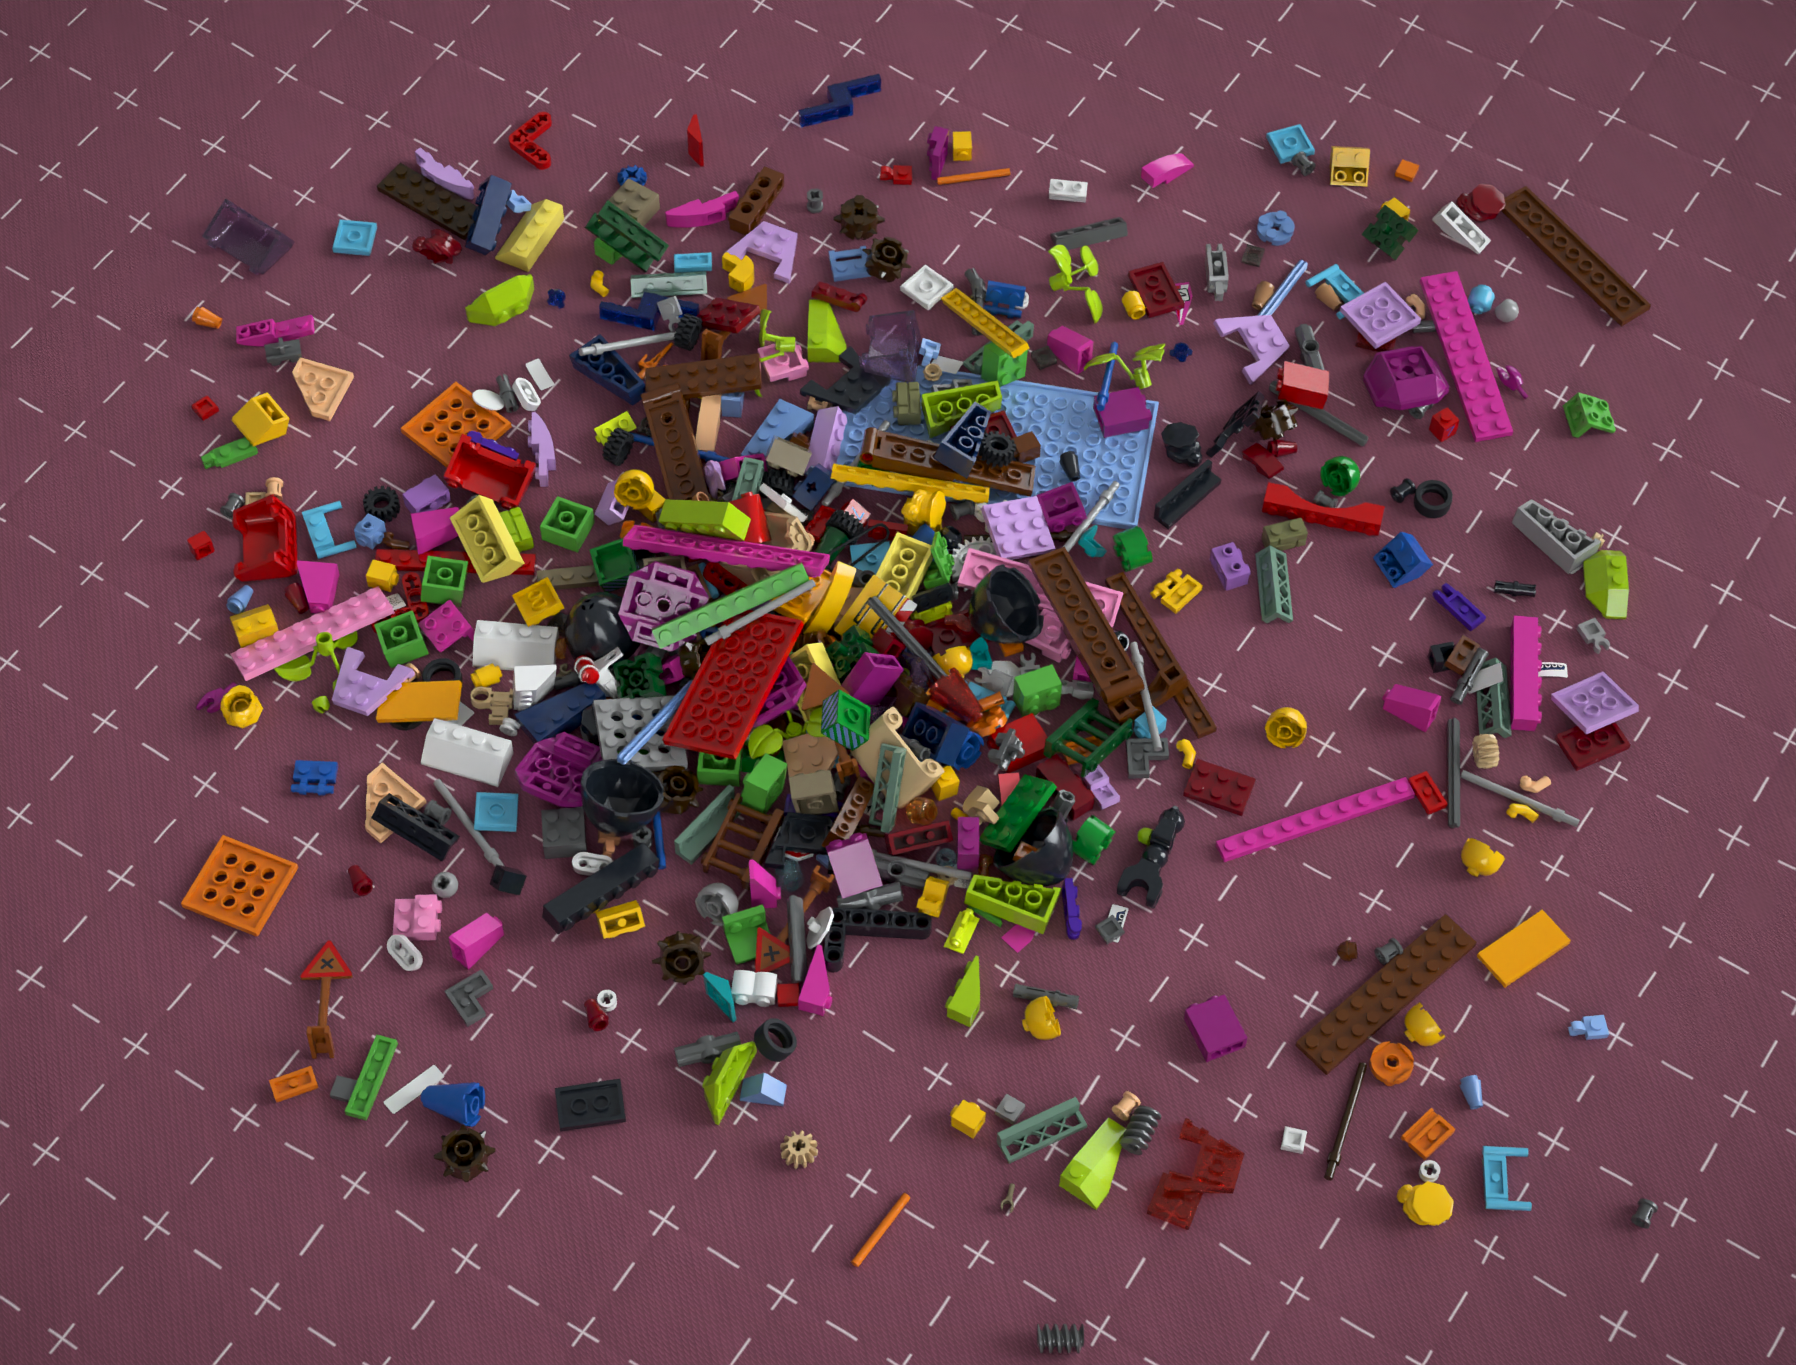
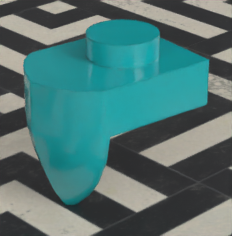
(1091, 547)
(980, 654)

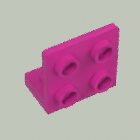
(446, 626)

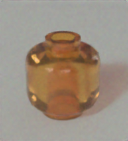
(921, 810)

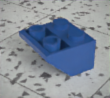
(1402, 560)

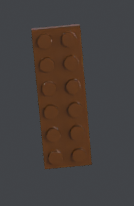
(709, 376)

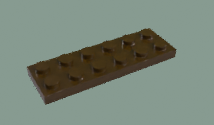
(428, 200)

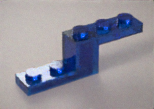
(840, 100)
(647, 313)

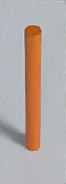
(973, 176)
(880, 1230)

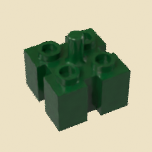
(1390, 232)
(849, 650)
(640, 677)

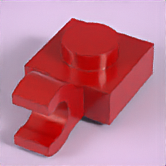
(899, 174)

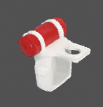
(598, 672)

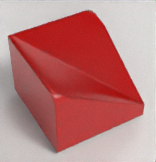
(200, 545)

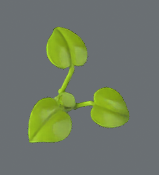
(1063, 279)
(783, 344)
(1140, 374)
(299, 668)
(766, 740)

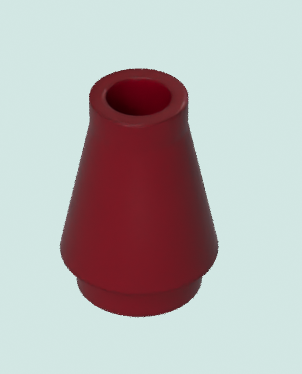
(1281, 447)
(297, 597)
(360, 881)
(596, 1016)

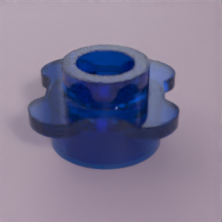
(556, 298)
(1184, 349)

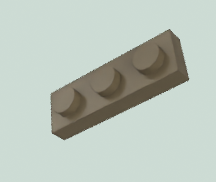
(570, 577)

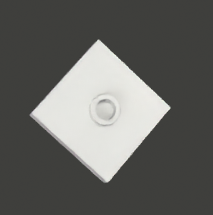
(926, 287)
(782, 501)

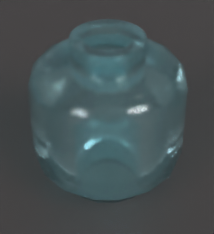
(790, 877)

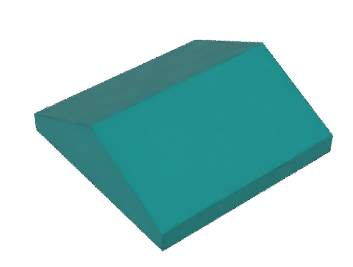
(720, 992)

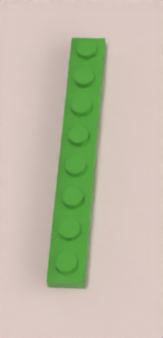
(730, 605)

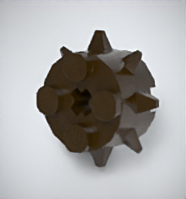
(859, 218)
(886, 259)
(1275, 420)
(692, 656)
(679, 789)
(681, 957)
(474, 1149)

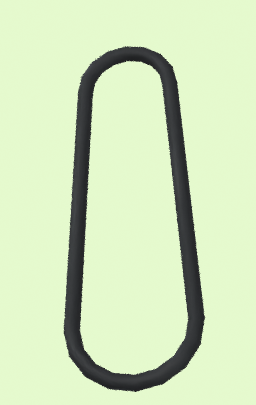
(856, 537)

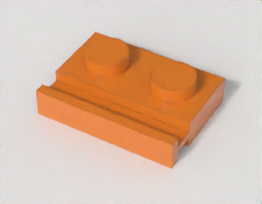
(1428, 1134)

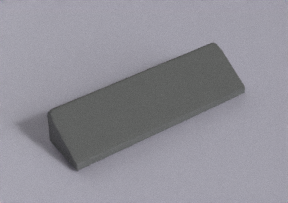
(1090, 233)
(797, 943)

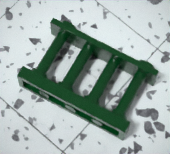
(626, 236)
(1079, 722)

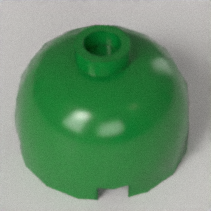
(1340, 475)

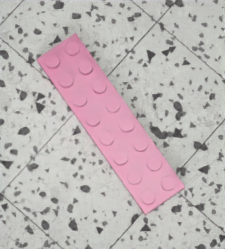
(979, 563)
(301, 636)

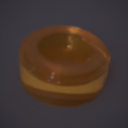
(560, 648)

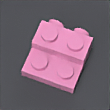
(780, 367)
(1052, 638)
(417, 917)

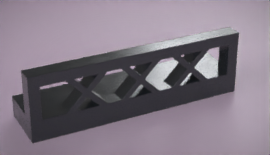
(1186, 495)
(414, 828)

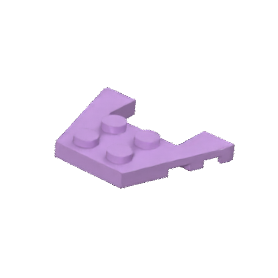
(771, 243)
(1261, 338)
(363, 691)

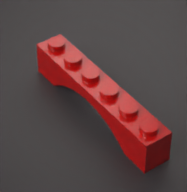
(1361, 518)

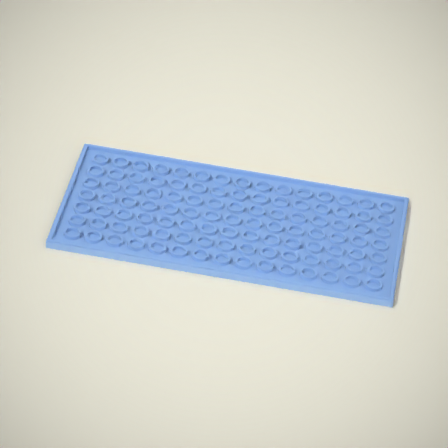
(1060, 421)

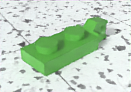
(229, 453)

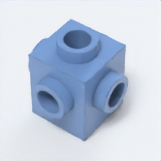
(369, 531)

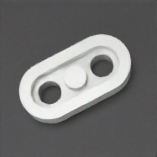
(526, 394)
(593, 861)
(405, 954)

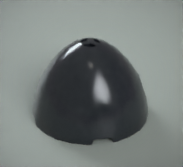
(1005, 607)
(596, 628)
(620, 796)
(1052, 859)

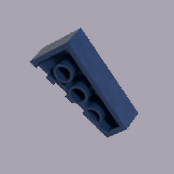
(488, 214)
(610, 372)
(963, 442)
(558, 713)

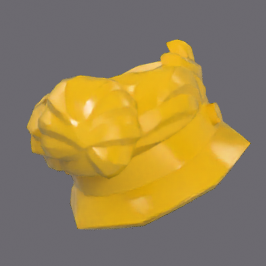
(925, 507)
(241, 707)
(1426, 1203)

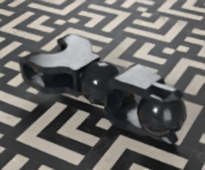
(1154, 857)

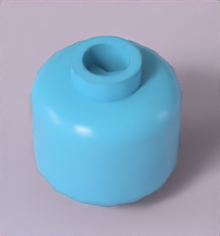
(1481, 299)

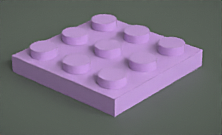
(1380, 315)
(1018, 528)
(1594, 702)

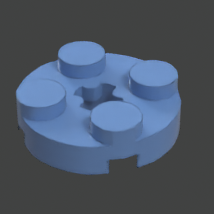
(1275, 219)

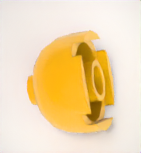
(634, 489)
(957, 657)
(1286, 727)
(1480, 858)
(1041, 1020)
(1422, 1027)

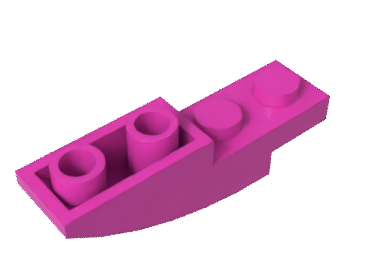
(698, 214)
(268, 331)

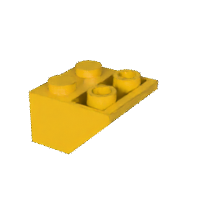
(1349, 166)
(261, 420)

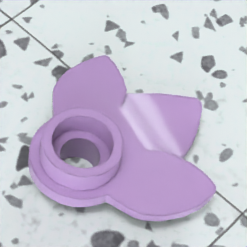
(714, 478)

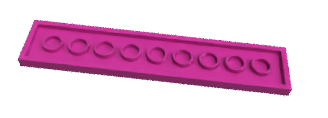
(1466, 356)
(724, 550)

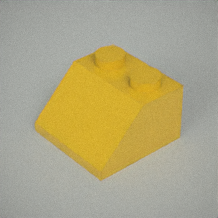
(254, 625)

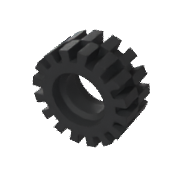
(688, 332)
(618, 446)
(995, 456)
(778, 482)
(382, 495)
(846, 524)

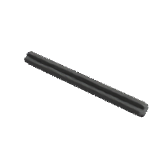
(1330, 420)
(902, 633)
(1453, 769)

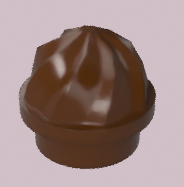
(1347, 950)

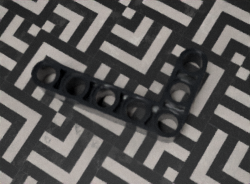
(869, 928)

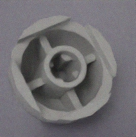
(716, 901)

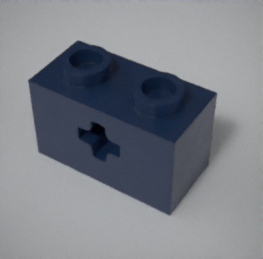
(823, 481)

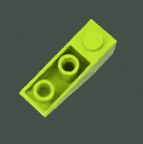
(966, 1001)

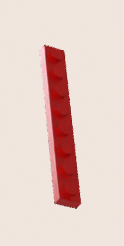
(412, 561)

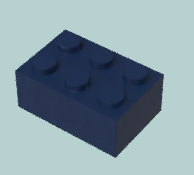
(937, 732)

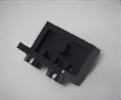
(933, 597)

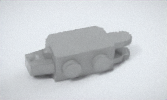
(1216, 271)

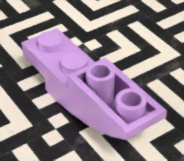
(446, 177)
(542, 448)

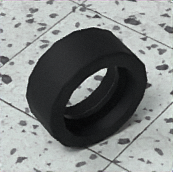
(1435, 487)
(441, 664)
(784, 1034)

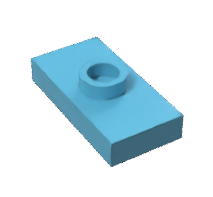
(692, 262)

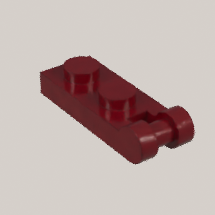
(839, 296)

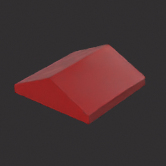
(695, 143)

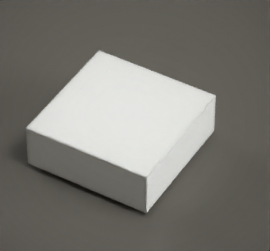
(1293, 1140)

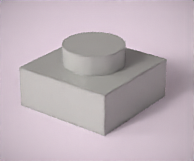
(1010, 1109)

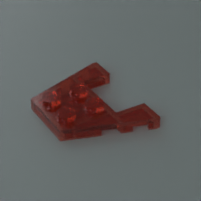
(1215, 1167)

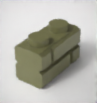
(907, 403)
(1285, 534)

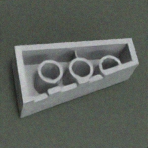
(1554, 536)

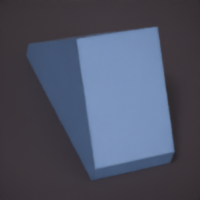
(732, 404)
(763, 1090)

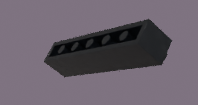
(600, 888)

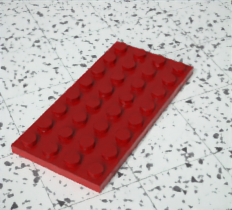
(733, 686)

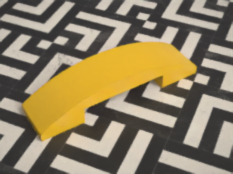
(833, 599)

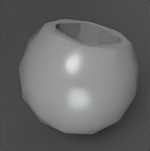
(1507, 311)
(445, 884)

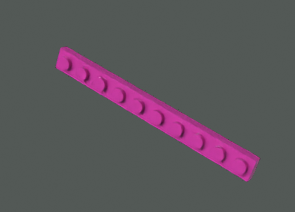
(1315, 819)

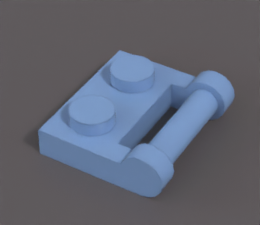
(849, 268)

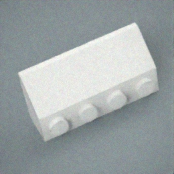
(513, 645)
(532, 685)
(466, 752)

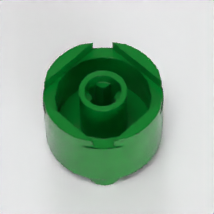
(1132, 548)
(1092, 839)

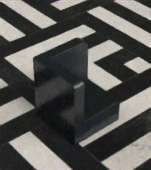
(1438, 656)
(508, 879)

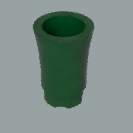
(830, 540)

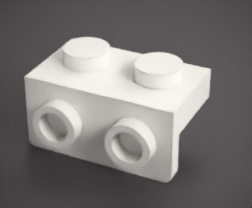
(1068, 190)

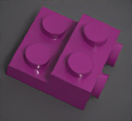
(937, 150)
(1062, 507)

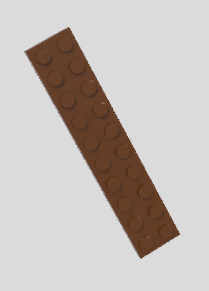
(1574, 256)
(1385, 994)

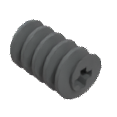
(1140, 1129)
(1060, 1338)

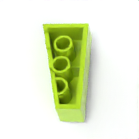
(947, 407)
(705, 518)
(1013, 901)

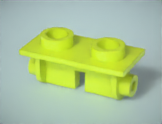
(622, 421)
(933, 613)
(962, 931)

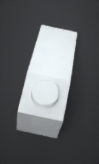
(1461, 228)

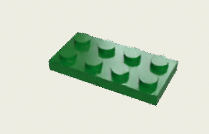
(1017, 813)

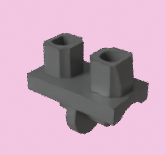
(283, 351)
(1009, 749)

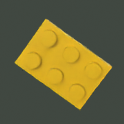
(538, 602)

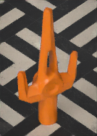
(649, 364)

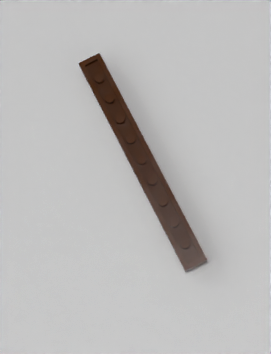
(1160, 653)

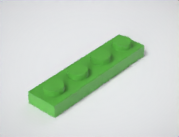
(371, 1077)

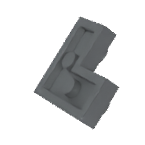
(1140, 752)
(464, 996)

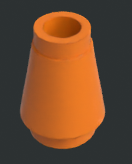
(206, 318)

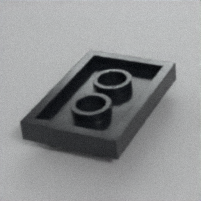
(590, 1105)

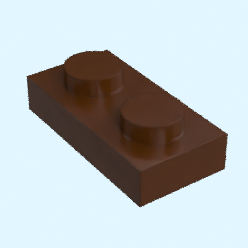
(1462, 655)

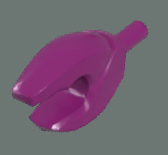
(1513, 382)
(214, 696)

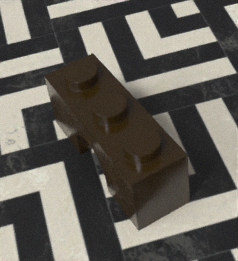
(907, 694)

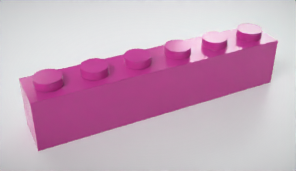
(1524, 673)

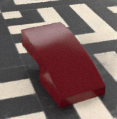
(1265, 461)

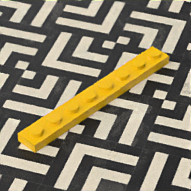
(985, 323)
(908, 482)

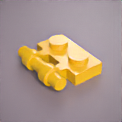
(1180, 594)

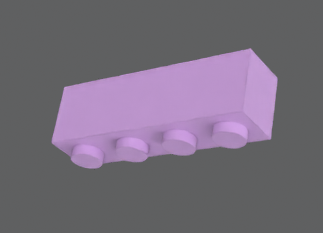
(827, 437)

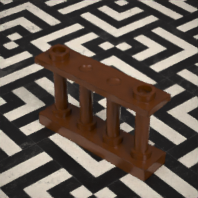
(764, 839)

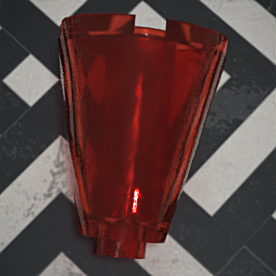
(956, 697)

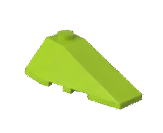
(824, 334)
(1093, 1167)

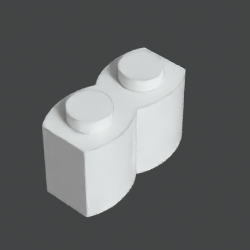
(754, 988)

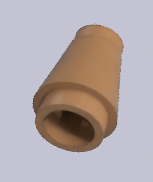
(1262, 294)
(1328, 296)

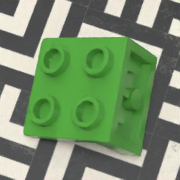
(1587, 412)
(941, 568)
(741, 932)

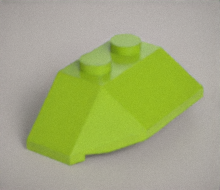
(502, 301)
(1607, 583)
(726, 1078)

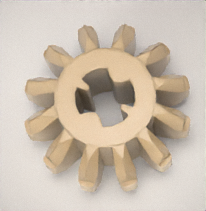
(1485, 751)
(806, 1153)

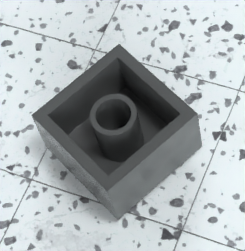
(563, 832)

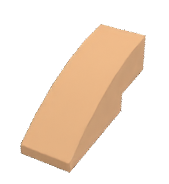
(708, 423)

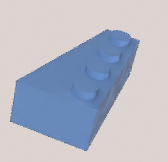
(781, 422)

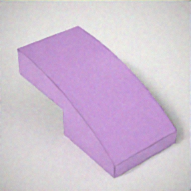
(1103, 791)

